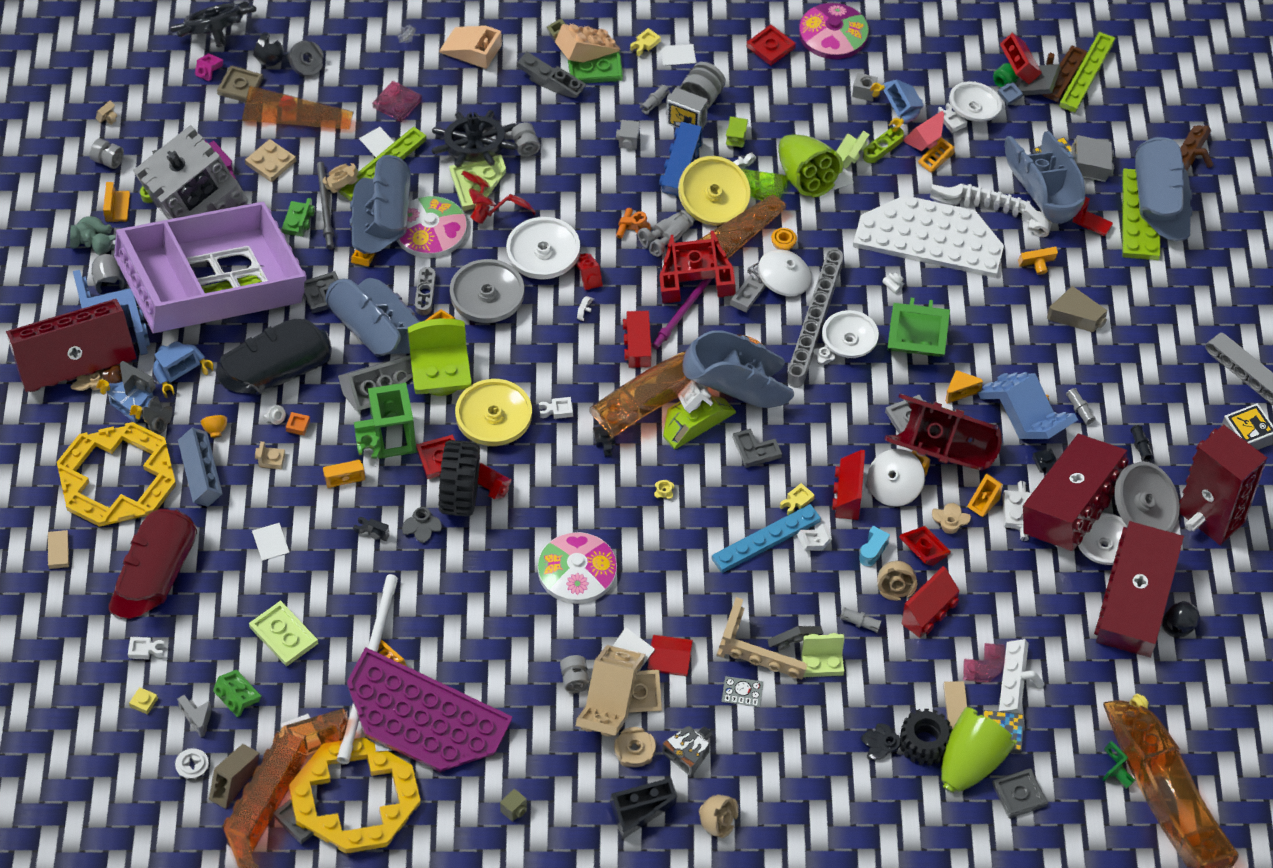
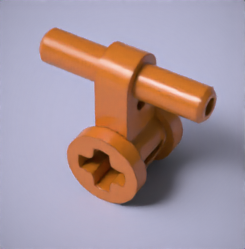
(632, 222)

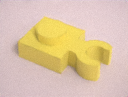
(646, 40)
(798, 497)

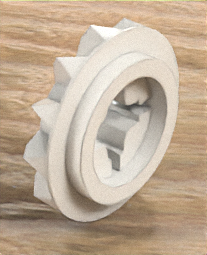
(183, 761)

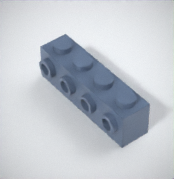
(200, 467)

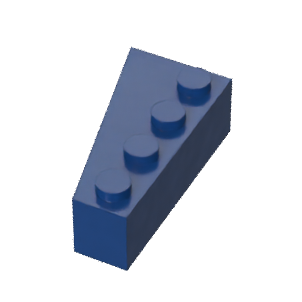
(682, 152)

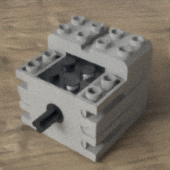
(189, 178)

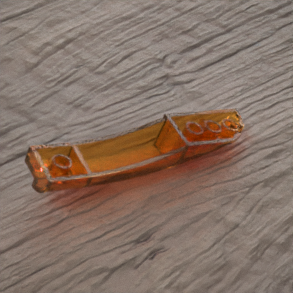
(642, 394)
(1169, 787)

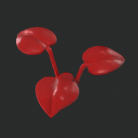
(482, 209)

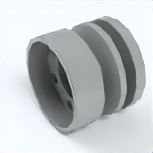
(704, 81)

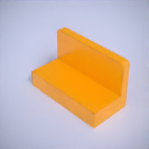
(115, 204)
(344, 473)

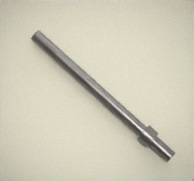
(328, 231)

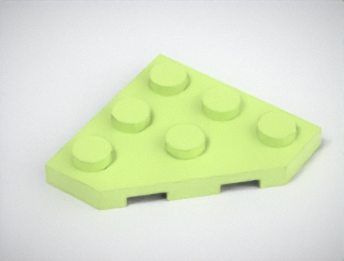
(491, 174)

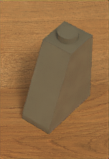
(1077, 311)
(232, 775)

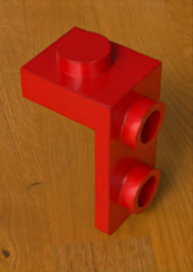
(1091, 220)
(589, 271)
(494, 481)

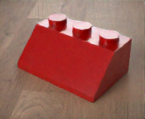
(849, 486)
(930, 603)

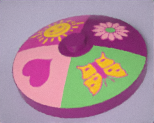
(833, 31)

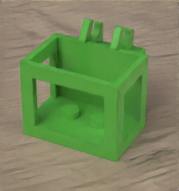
(918, 329)
(388, 407)

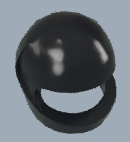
(267, 53)
(1182, 616)

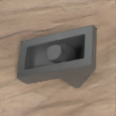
(133, 376)

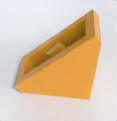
(963, 386)
(986, 495)

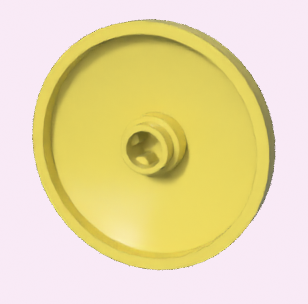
(714, 190)
(493, 412)

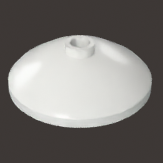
(975, 101)
(784, 272)
(852, 327)
(906, 483)
(1104, 531)

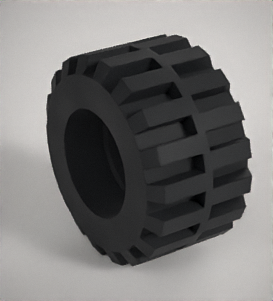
(925, 722)

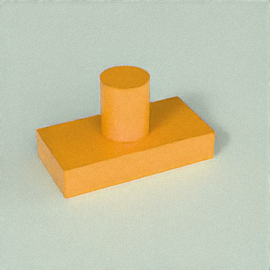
(1038, 258)

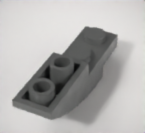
(550, 78)

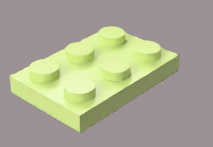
(283, 633)

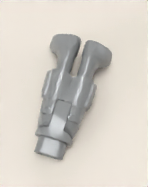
(676, 225)

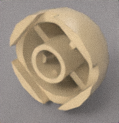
(896, 580)
(718, 814)

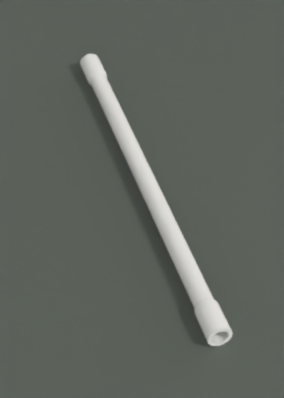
(388, 591)

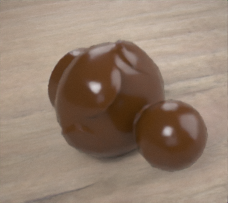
(113, 374)

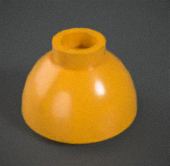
(783, 238)
(214, 425)

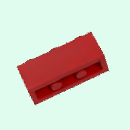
(1020, 58)
(637, 339)

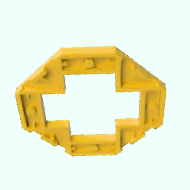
(124, 507)
(328, 826)

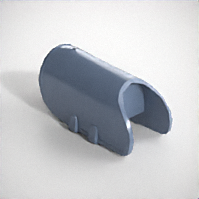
(1049, 177)
(1164, 188)
(381, 206)
(372, 314)
(736, 368)

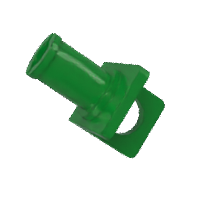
(1118, 770)

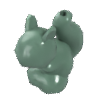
(85, 233)

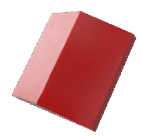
(925, 545)
(670, 655)

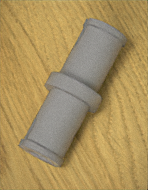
(654, 99)
(1080, 406)
(860, 619)

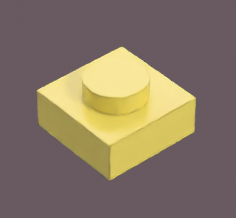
(143, 700)

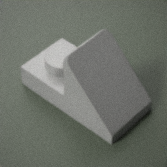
(196, 716)

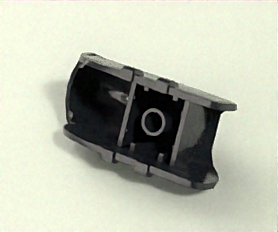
(274, 357)

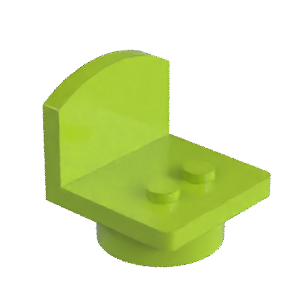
(439, 356)

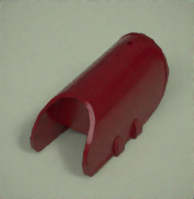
(946, 435)
(152, 562)

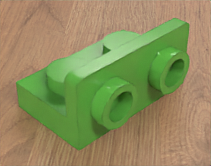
(298, 218)
(236, 692)

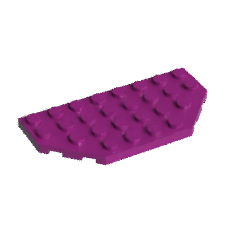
(422, 714)

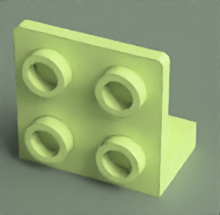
(823, 655)

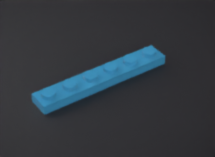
(765, 538)

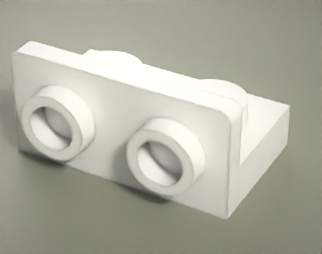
(692, 396)

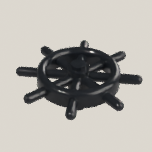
(213, 20)
(474, 138)

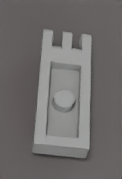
(747, 294)

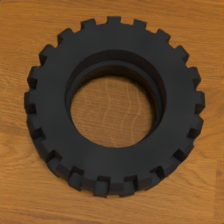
(459, 478)

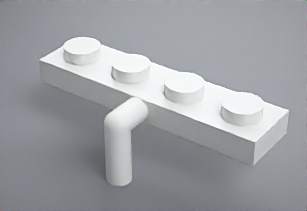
(1014, 676)

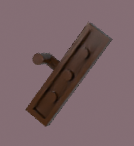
(1069, 67)
(1193, 146)

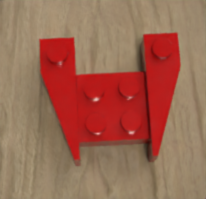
(695, 262)

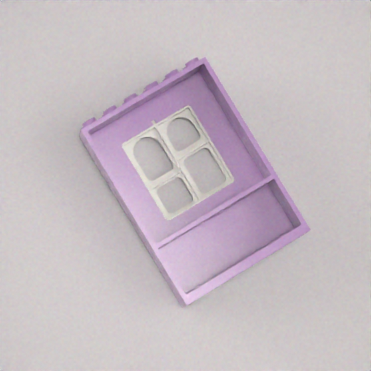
(159, 271)

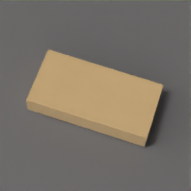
(58, 549)

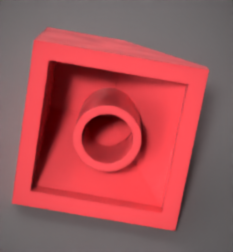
(926, 133)

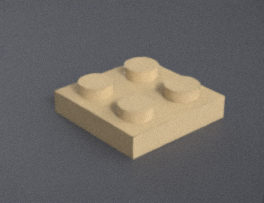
(270, 160)

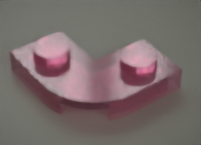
(988, 668)

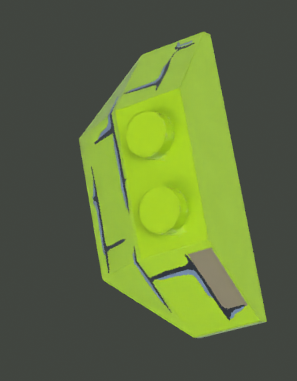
(685, 426)

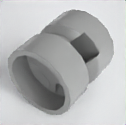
(526, 139)
(106, 153)
(575, 674)

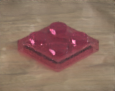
(397, 101)

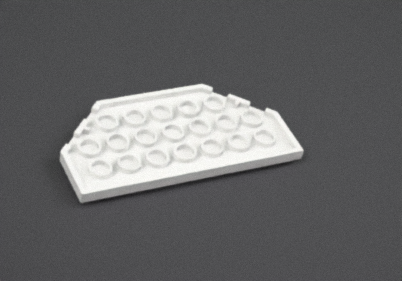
(931, 235)

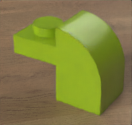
(736, 132)

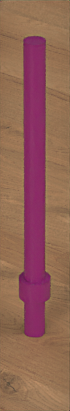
(665, 332)

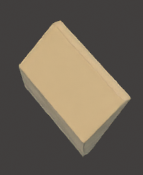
(646, 692)

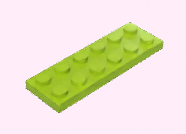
(1138, 237)

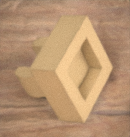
(107, 113)

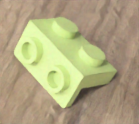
(850, 147)

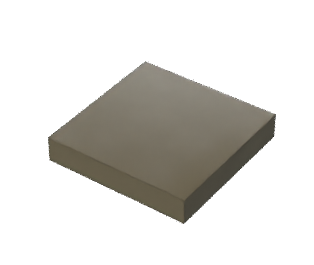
(237, 82)

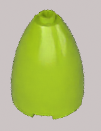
(809, 164)
(974, 750)

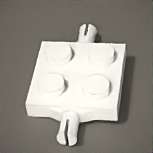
(1013, 508)

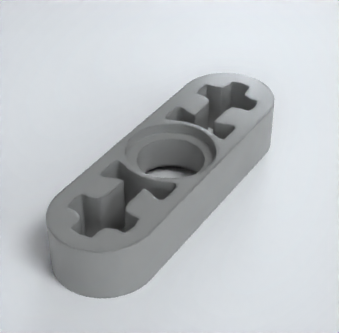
(427, 297)

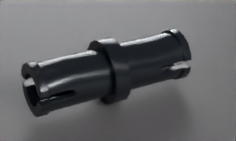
(1141, 443)

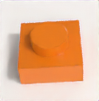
(297, 423)

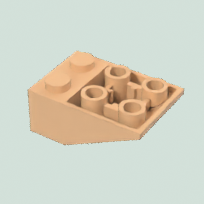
(584, 43)
(473, 44)

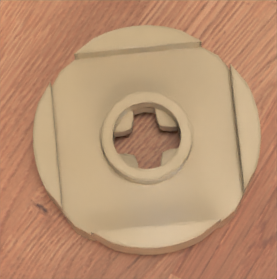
(340, 177)
(636, 758)

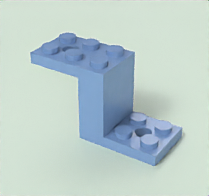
(126, 300)
(1027, 406)

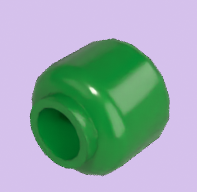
(1005, 75)

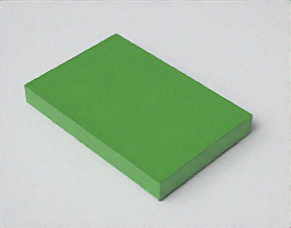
(598, 70)

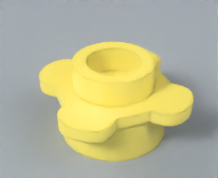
(664, 485)

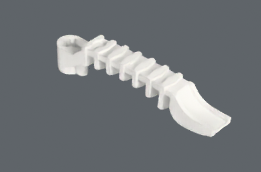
(952, 196)

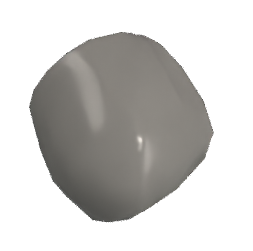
(106, 270)

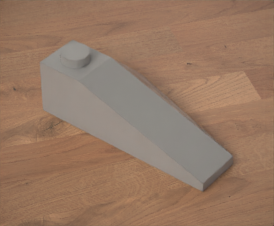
(356, 383)

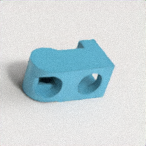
(875, 547)

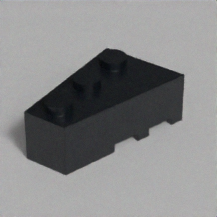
(641, 804)

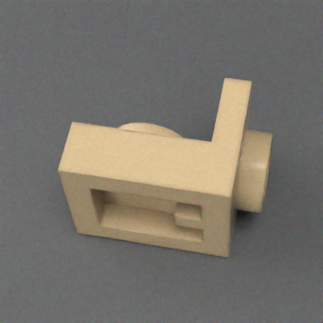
(269, 457)

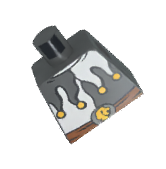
(688, 748)

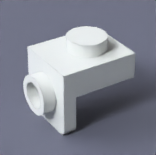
(815, 539)

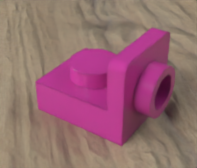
(206, 66)

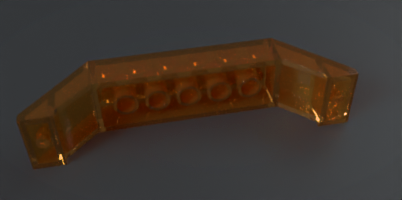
(272, 780)

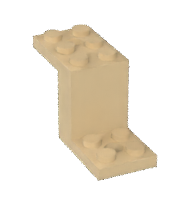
(610, 690)

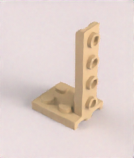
(755, 654)

